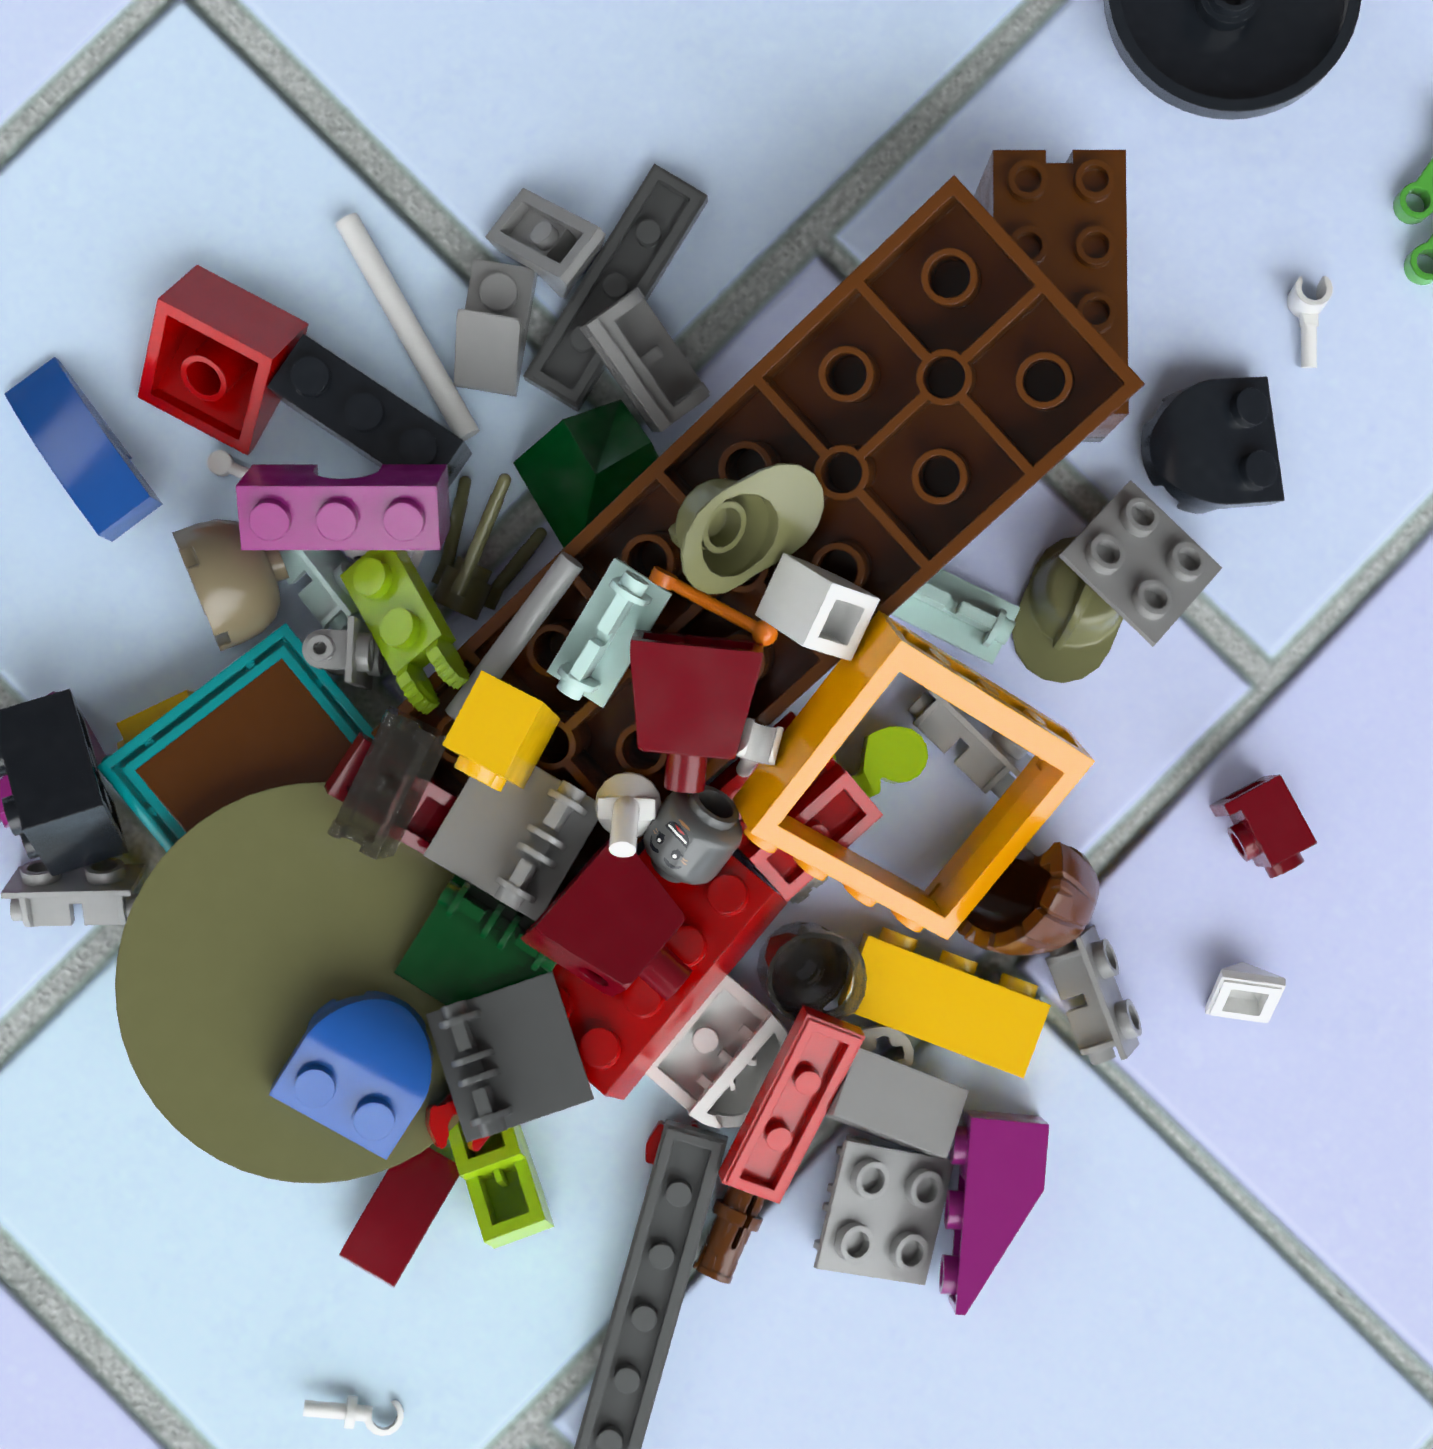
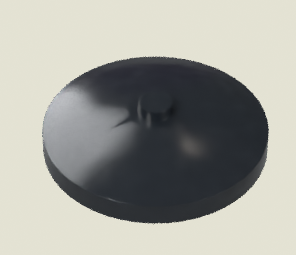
(1230, 53)

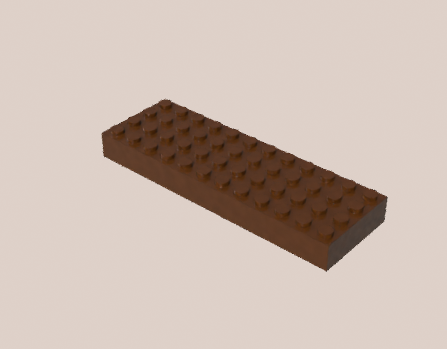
(920, 407)

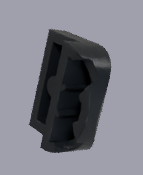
(1215, 446)

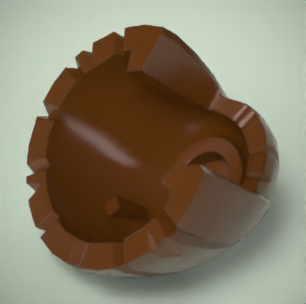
(1035, 903)

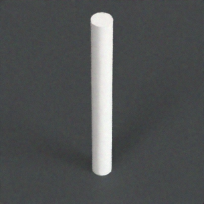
(407, 326)

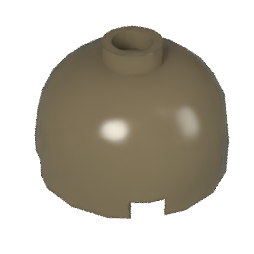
(232, 584)

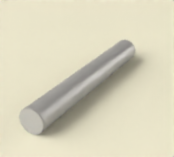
(522, 625)

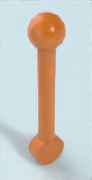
(761, 631)

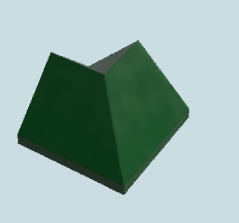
(585, 466)

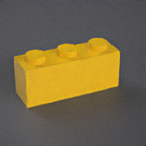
(949, 1003)

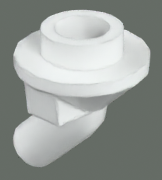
(626, 809)

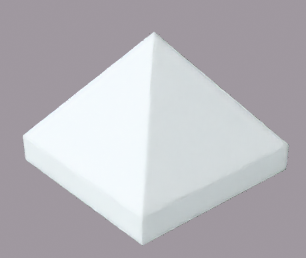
(1245, 993)

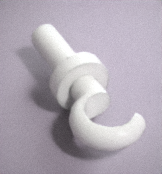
(352, 1412)

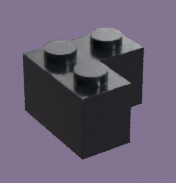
(55, 783)

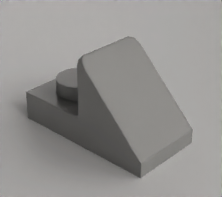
(547, 240)
(494, 327)

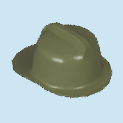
(745, 525)
(1062, 621)

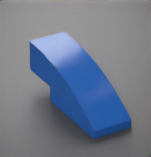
(82, 451)

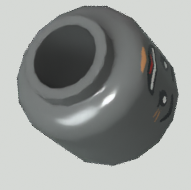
(693, 836)

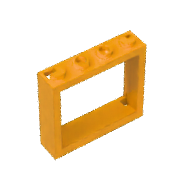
(833, 716)

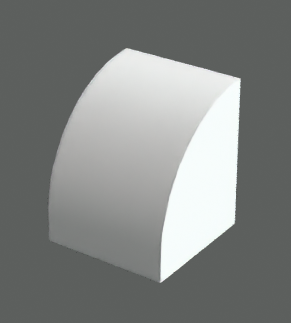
(817, 607)

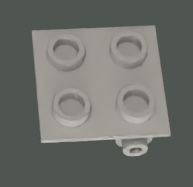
(1140, 562)
(515, 839)
(882, 1212)

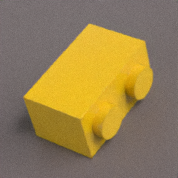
(500, 733)

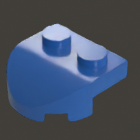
(360, 1069)

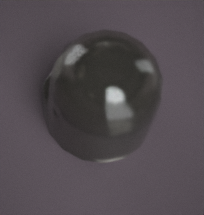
(804, 949)

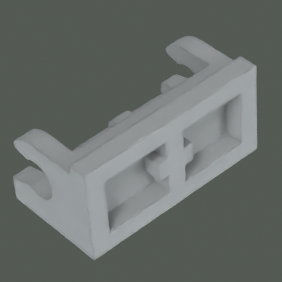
(645, 361)
(899, 1104)

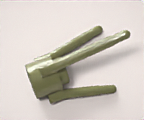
(465, 584)

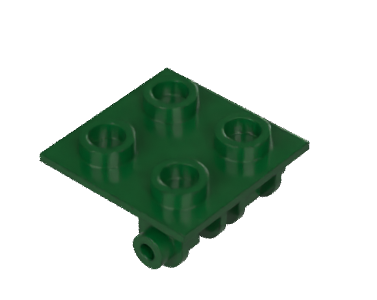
(471, 947)

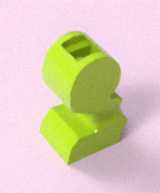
(890, 756)

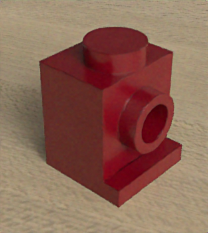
(1266, 825)

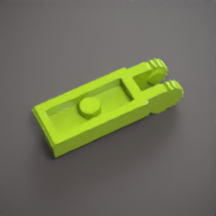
(405, 624)

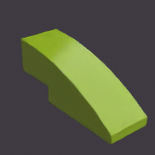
(502, 1186)

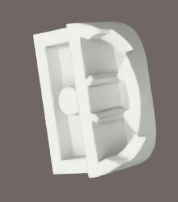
(721, 1056)

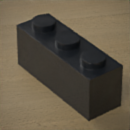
(363, 411)

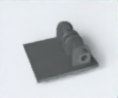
(509, 1056)

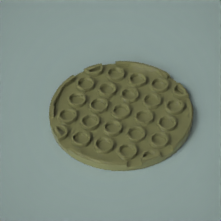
(235, 954)

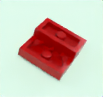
(829, 806)

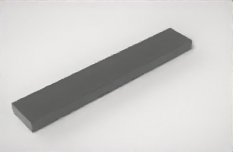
(652, 1288)

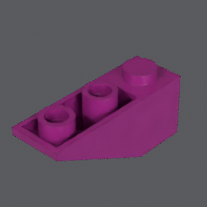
(998, 1185)

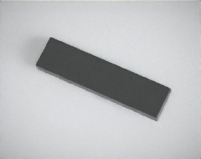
(630, 258)

